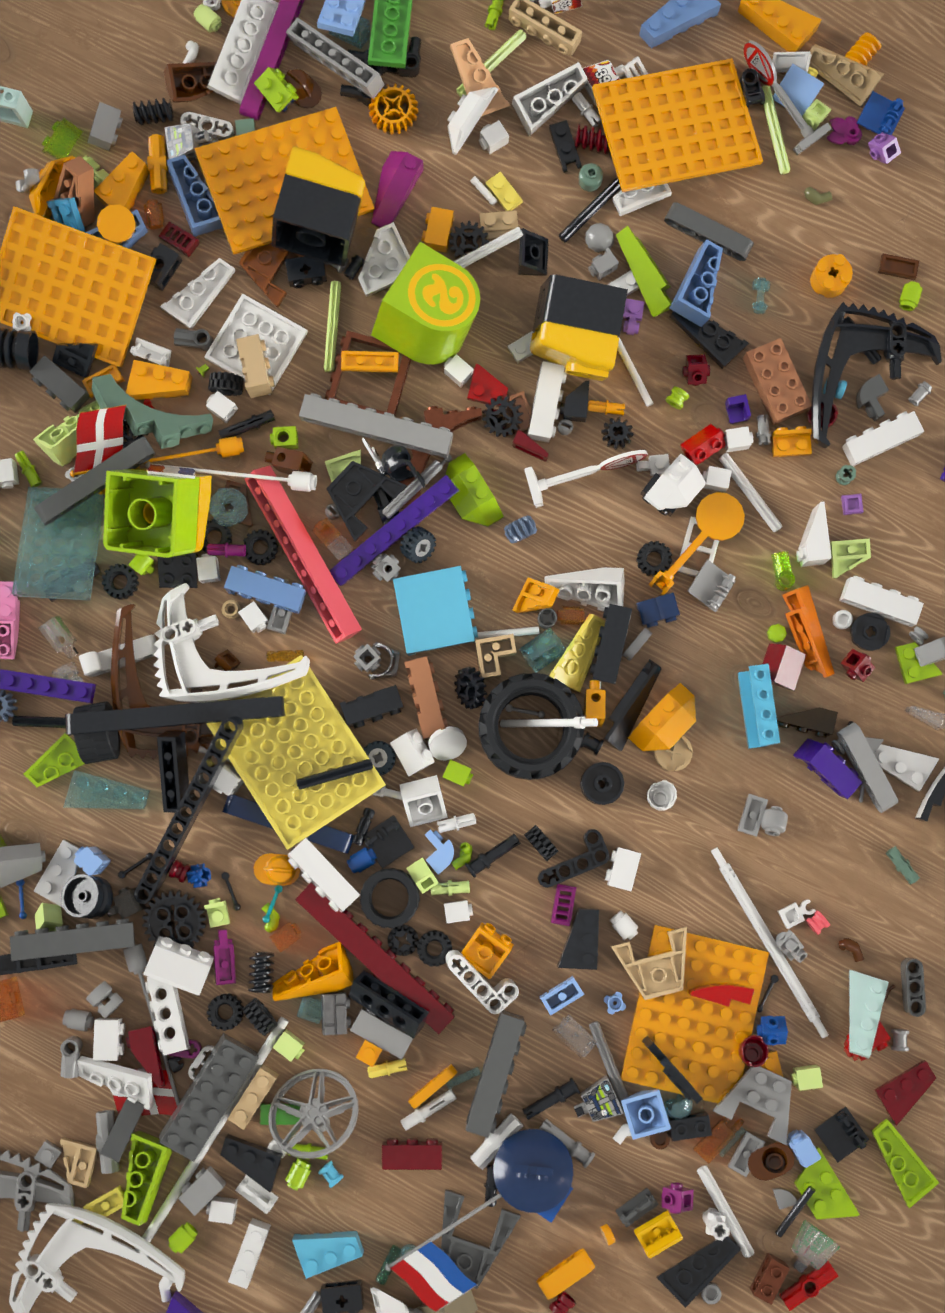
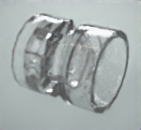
(68, 672)

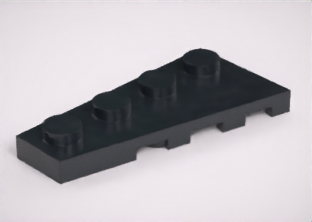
(712, 339)

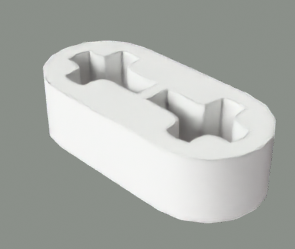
(199, 1060)

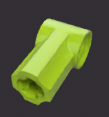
(142, 564)

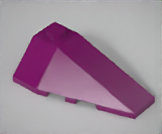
(395, 185)

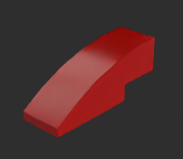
(723, 993)

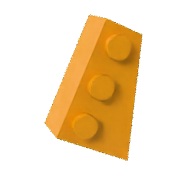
(123, 182)
(157, 381)

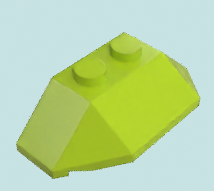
(474, 499)

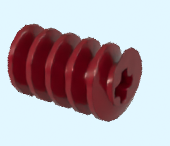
(592, 139)

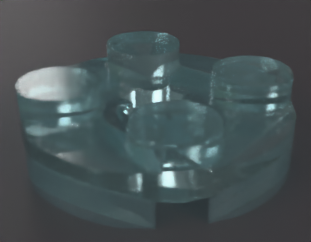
(225, 496)

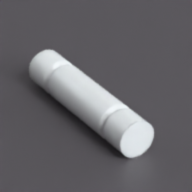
(483, 190)

